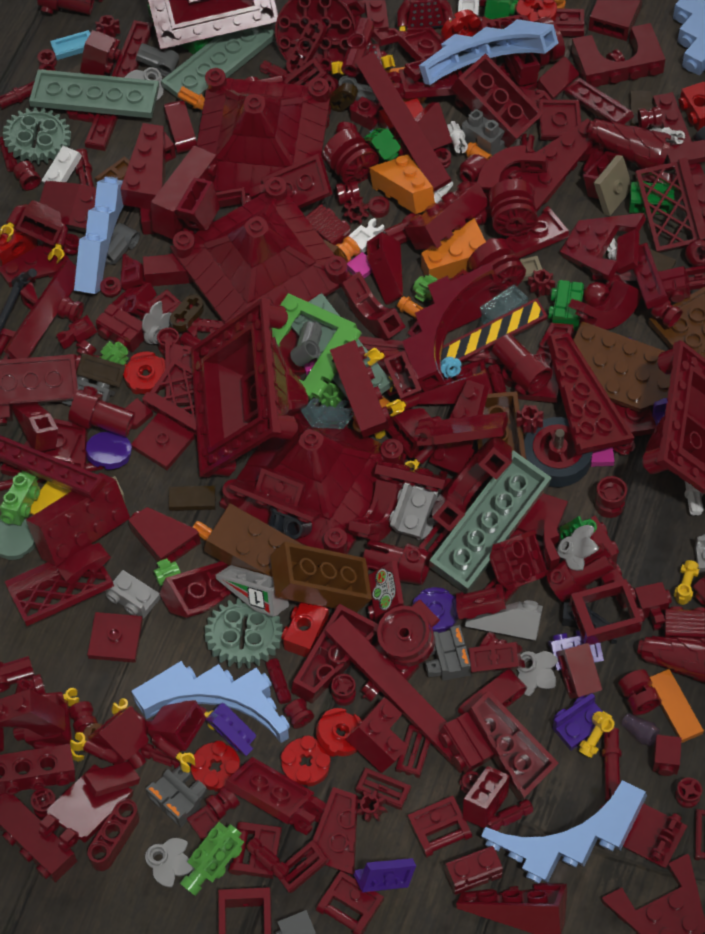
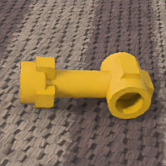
(684, 592)
(603, 723)

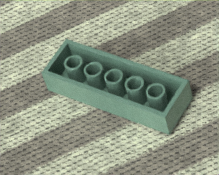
(489, 521)

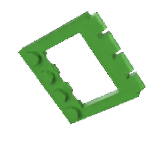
(325, 366)

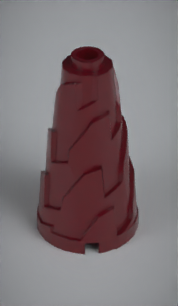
(634, 143)
(680, 655)

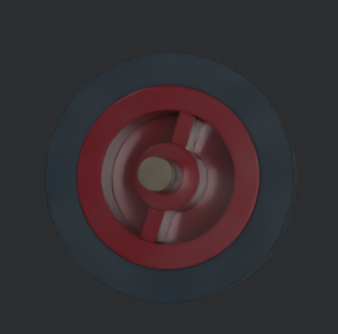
(555, 453)

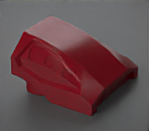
(518, 560)

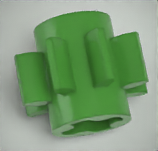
(422, 289)
(115, 353)
(331, 396)
(164, 570)

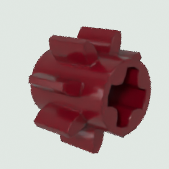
(108, 26)
(356, 216)
(541, 282)
(529, 419)
(366, 800)

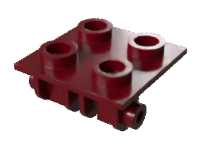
(655, 835)

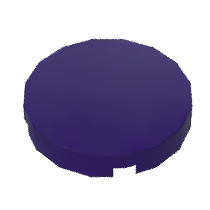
(108, 450)
(442, 605)

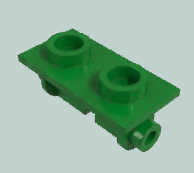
(569, 528)

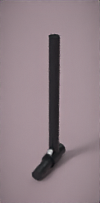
(17, 283)

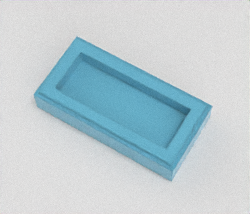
(69, 45)

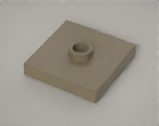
(613, 185)

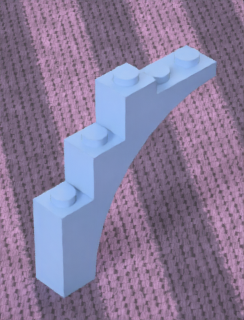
(692, 33)
(464, 50)
(99, 230)
(246, 694)
(542, 854)

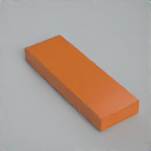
(676, 706)

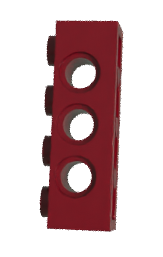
(34, 762)

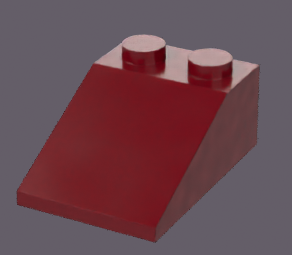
(71, 201)

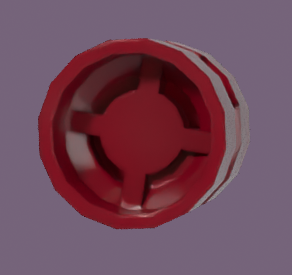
(610, 497)
(640, 694)

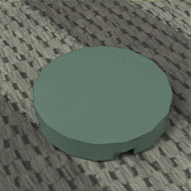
(15, 540)

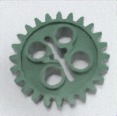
(22, 131)
(222, 629)

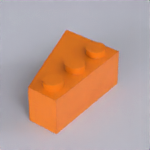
(404, 182)
(453, 253)

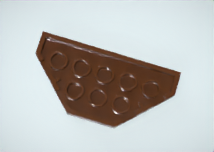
(623, 367)

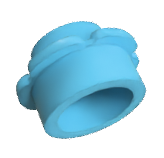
(449, 362)

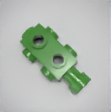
(19, 498)
(212, 856)

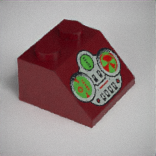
(385, 591)

